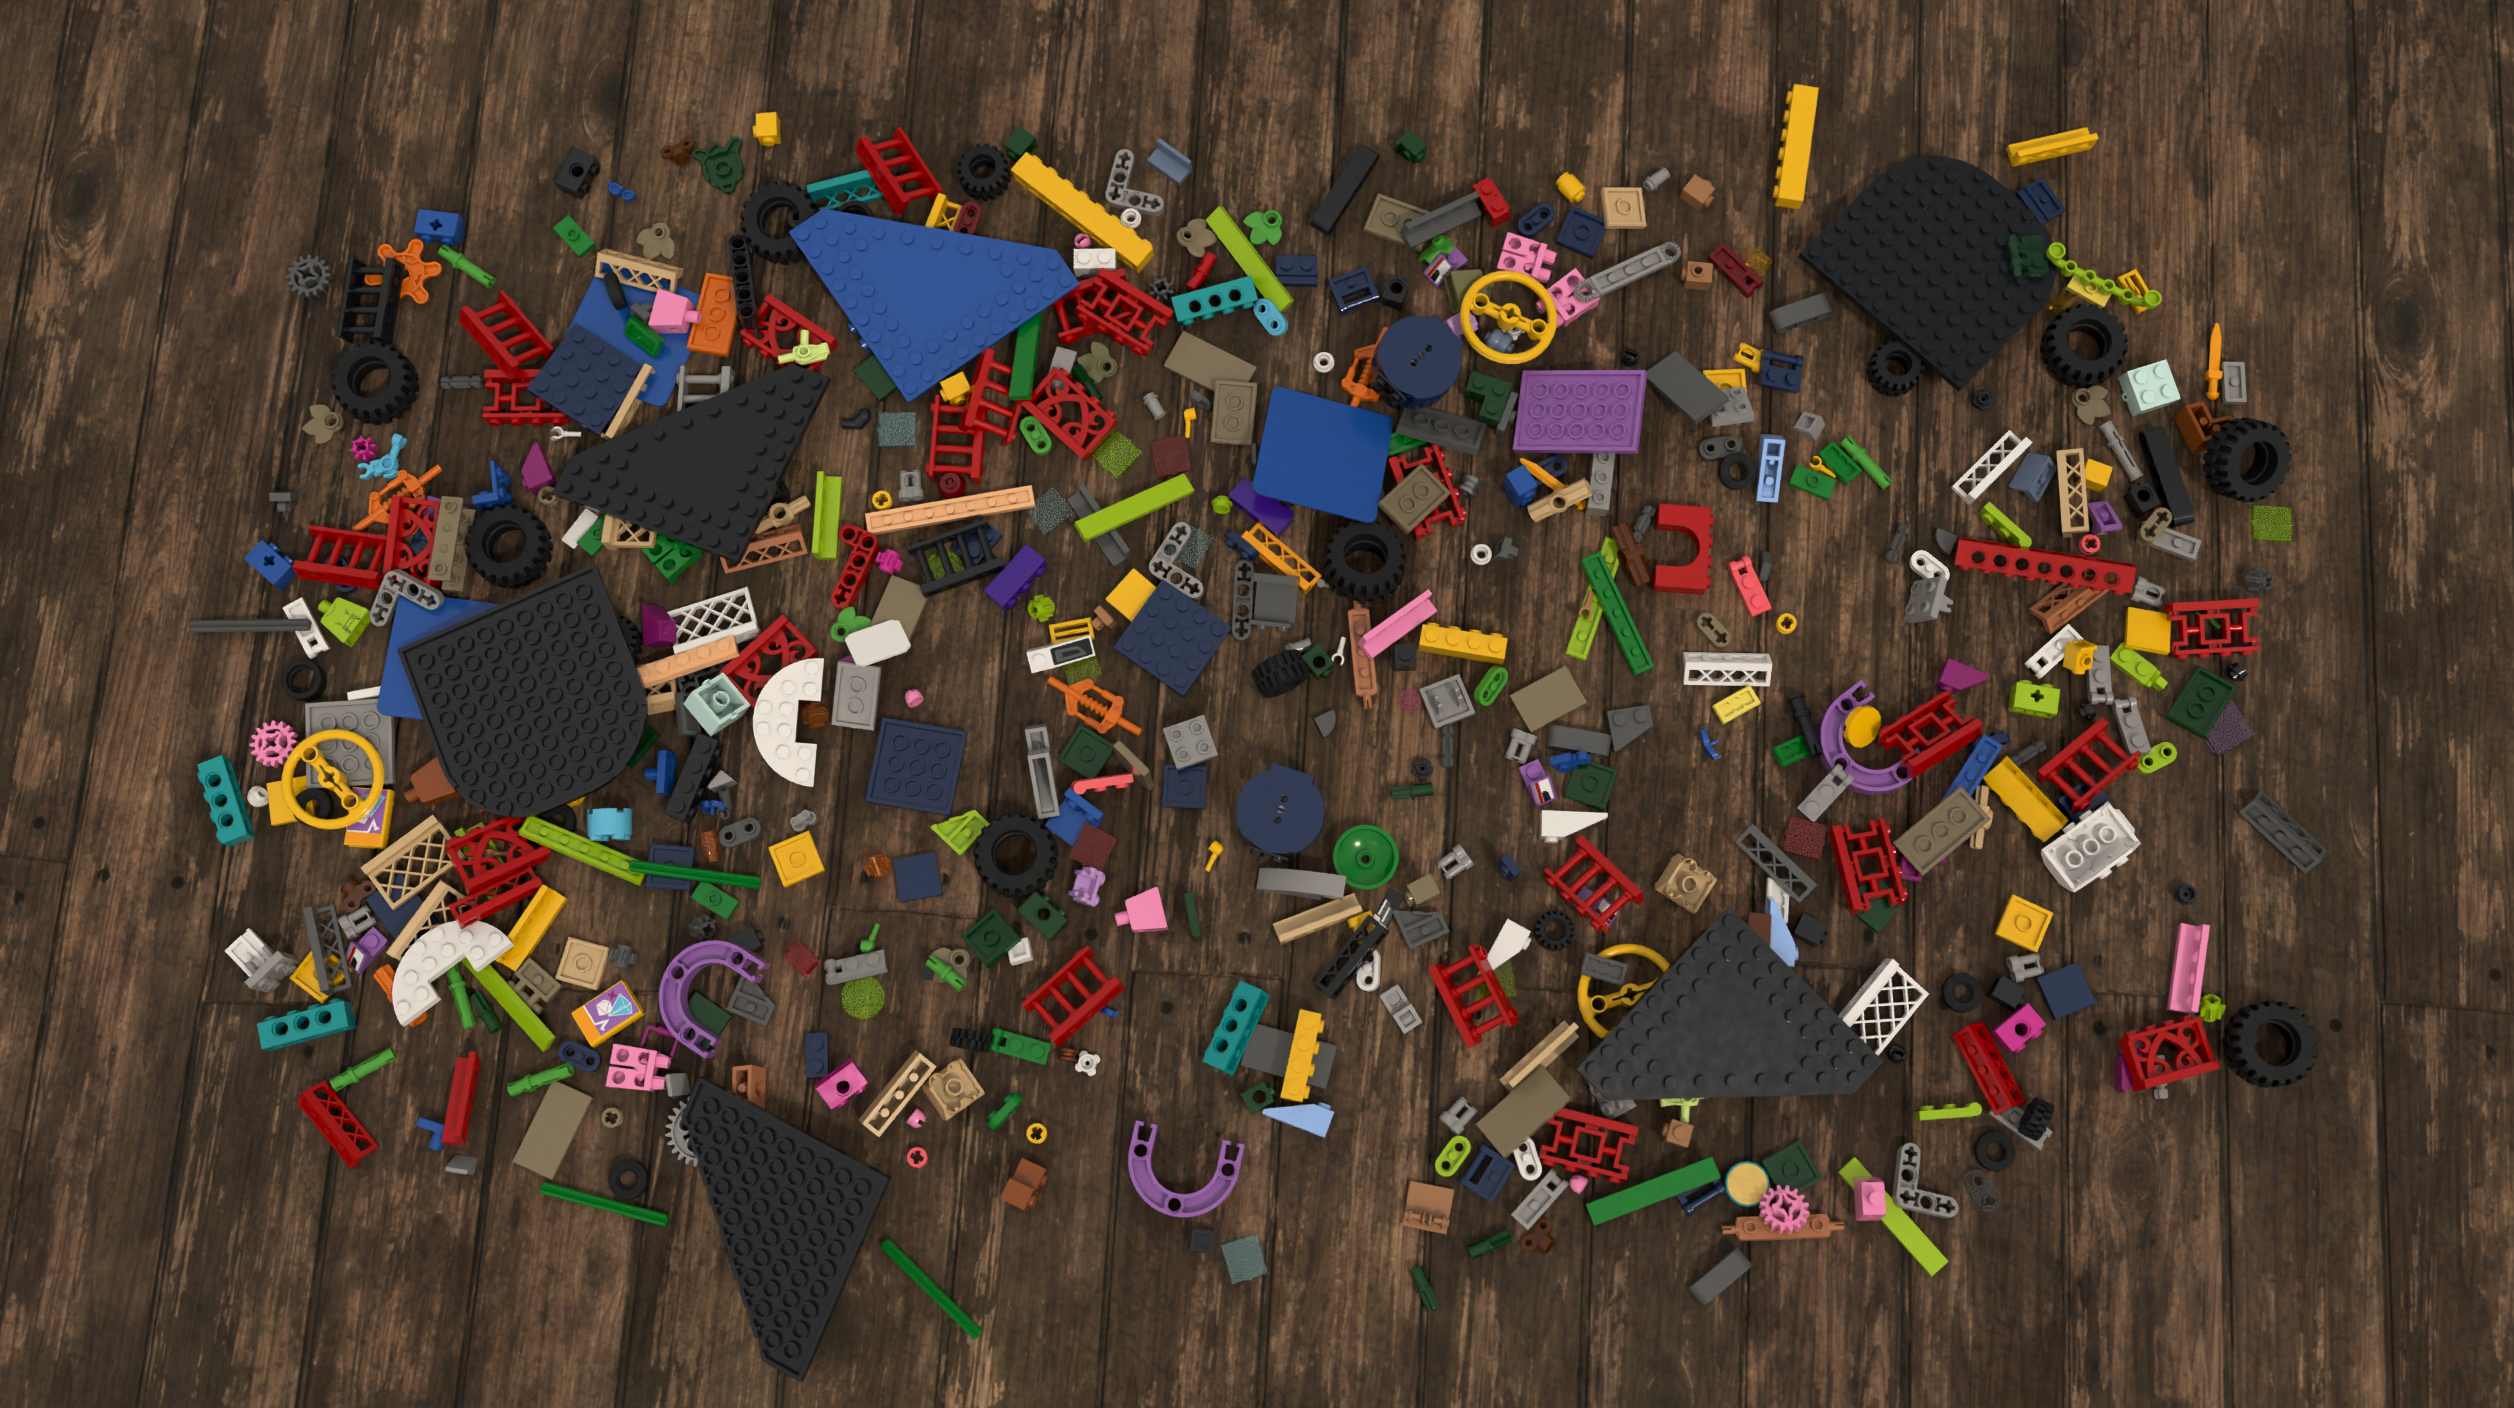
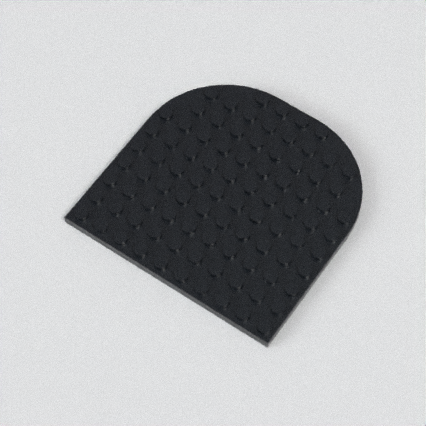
(1933, 262)
(532, 698)

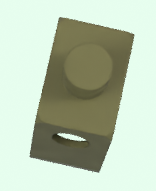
(1458, 283)

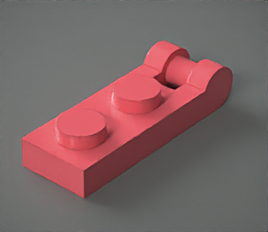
(1749, 587)
(1102, 782)

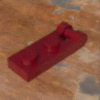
(1735, 270)

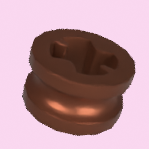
(1067, 1054)

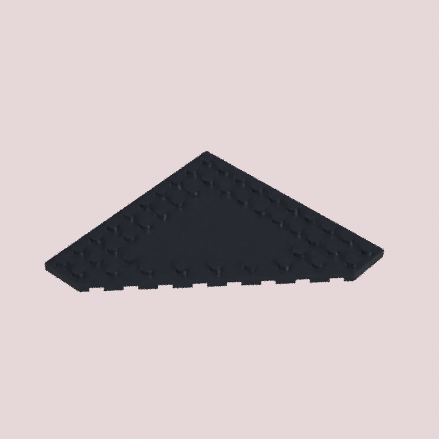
(705, 468)
(1728, 1026)
(786, 1214)

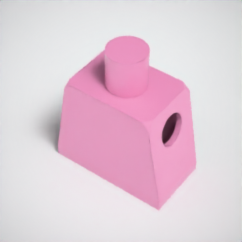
(672, 313)
(1144, 912)
(1869, 1198)

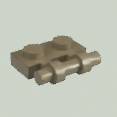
(537, 979)

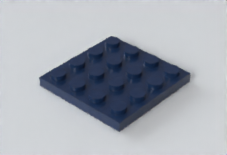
(586, 379)
(1172, 638)
(916, 767)

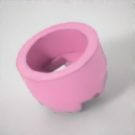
(1084, 244)
(913, 698)
(915, 1117)
(1578, 1183)

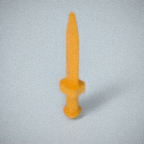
(2214, 374)
(1548, 479)

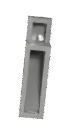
(1042, 771)
(1301, 883)

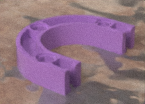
(1831, 742)
(674, 990)
(1159, 1197)

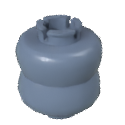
(1499, 341)

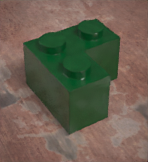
(1491, 393)

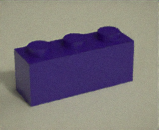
(1261, 508)
(1016, 578)

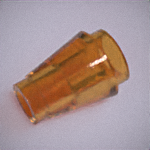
(710, 845)

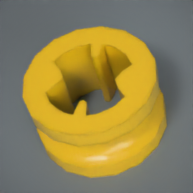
(878, 496)
(1789, 617)
(1030, 1132)

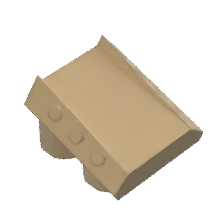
(1685, 883)
(952, 1089)

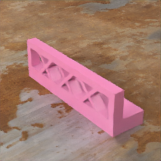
(1397, 625)
(2188, 968)

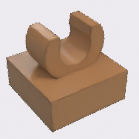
(1103, 619)

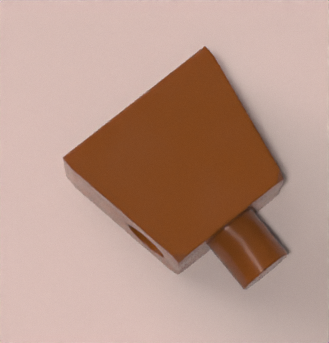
(430, 785)

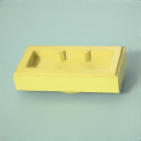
(2088, 293)
(1736, 704)

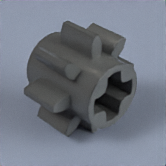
(1164, 294)
(2258, 580)
(702, 927)
(623, 956)

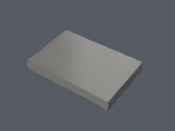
(856, 695)

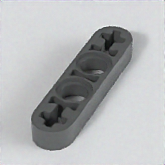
(1239, 600)

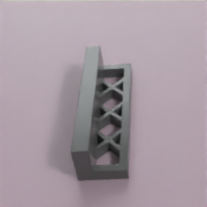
(1441, 221)
(1110, 542)
(2283, 831)
(1779, 860)
(319, 950)

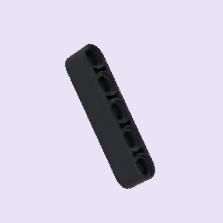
(1344, 190)
(744, 291)
(2166, 475)

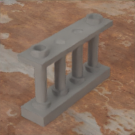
(724, 379)

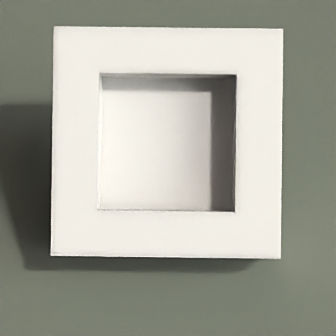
(1021, 952)

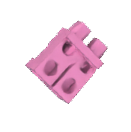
(1526, 257)
(1566, 303)
(644, 1071)

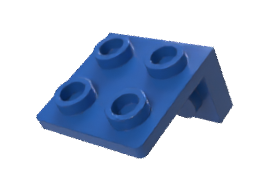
(500, 493)
(1073, 815)

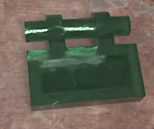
(2033, 252)

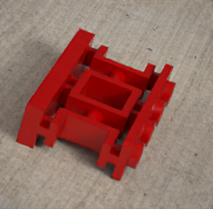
(1131, 298)
(520, 414)
(1445, 473)
(2212, 610)
(1938, 747)
(1850, 869)
(1591, 1126)

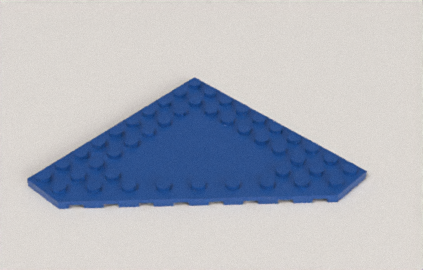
(928, 293)

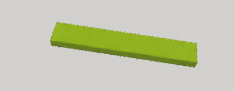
(1249, 258)
(1134, 507)
(1585, 629)
(580, 848)
(513, 1005)
(1900, 1225)

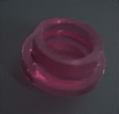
(1410, 700)

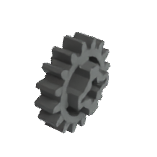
(314, 282)

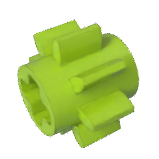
(1041, 608)
(2211, 1008)

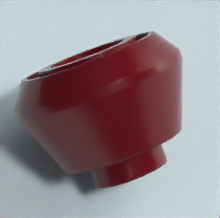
(952, 490)

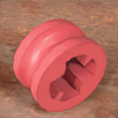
(2096, 544)
(922, 1152)

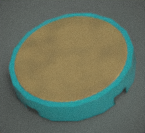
(1746, 1183)

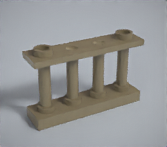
(449, 555)

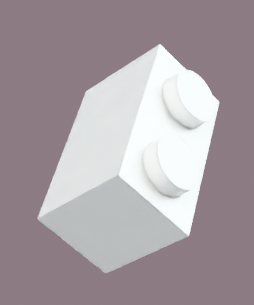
(1090, 261)

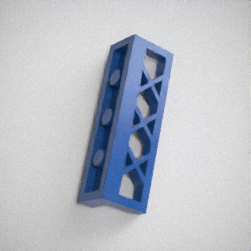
(1976, 766)

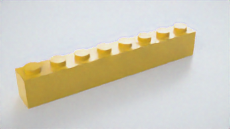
(1082, 212)

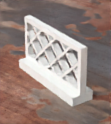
(742, 632)
(1869, 993)

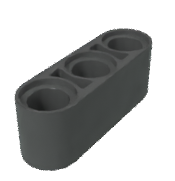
(1801, 313)
(1575, 740)
(1719, 1276)

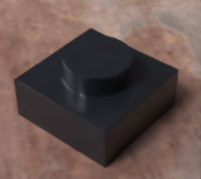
(1202, 1241)

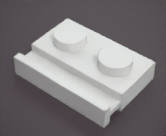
(248, 948)

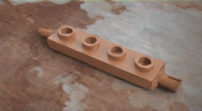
(1362, 666)
(1754, 1230)

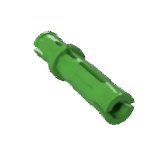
(460, 262)
(1869, 466)
(462, 1002)
(357, 1072)
(532, 1082)

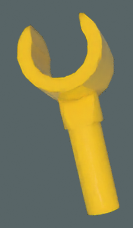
(1189, 414)
(1820, 467)
(1216, 848)

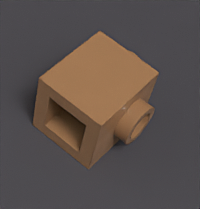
(1698, 193)
(1697, 275)
(1677, 1133)

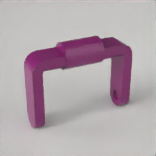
(661, 1031)

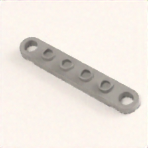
(1627, 272)

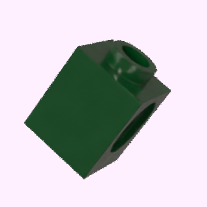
(1019, 144)
(1318, 653)
(1254, 1107)

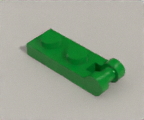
(1020, 1046)

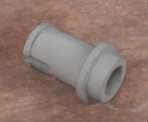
(1652, 183)
(1154, 405)
(1303, 646)

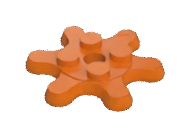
(418, 270)

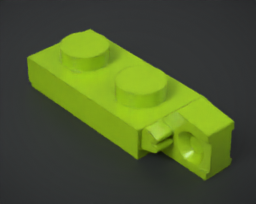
(2137, 668)

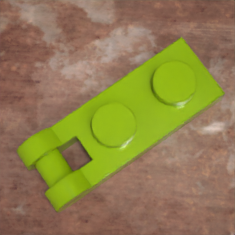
(2004, 526)
(1949, 1111)

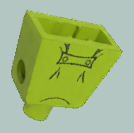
(344, 619)

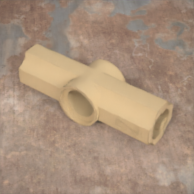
(1571, 494)

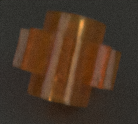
(814, 715)
(877, 866)

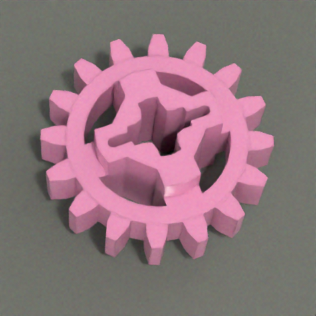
(264, 743)
(1789, 1202)

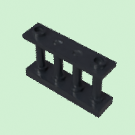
(388, 301)
(970, 573)

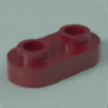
(965, 222)

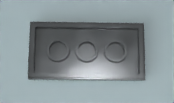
(1686, 387)
(1442, 429)
(1270, 1052)

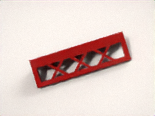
(498, 902)
(1987, 1069)
(461, 1100)
(331, 1129)

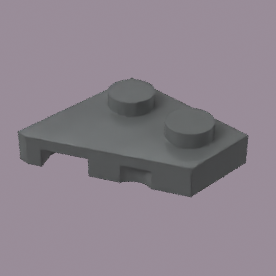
(1628, 724)
(1420, 926)
(751, 1002)

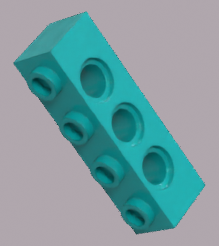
(1243, 286)
(241, 828)
(271, 1030)
(1238, 1039)

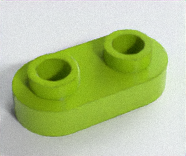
(2157, 758)
(1452, 1156)

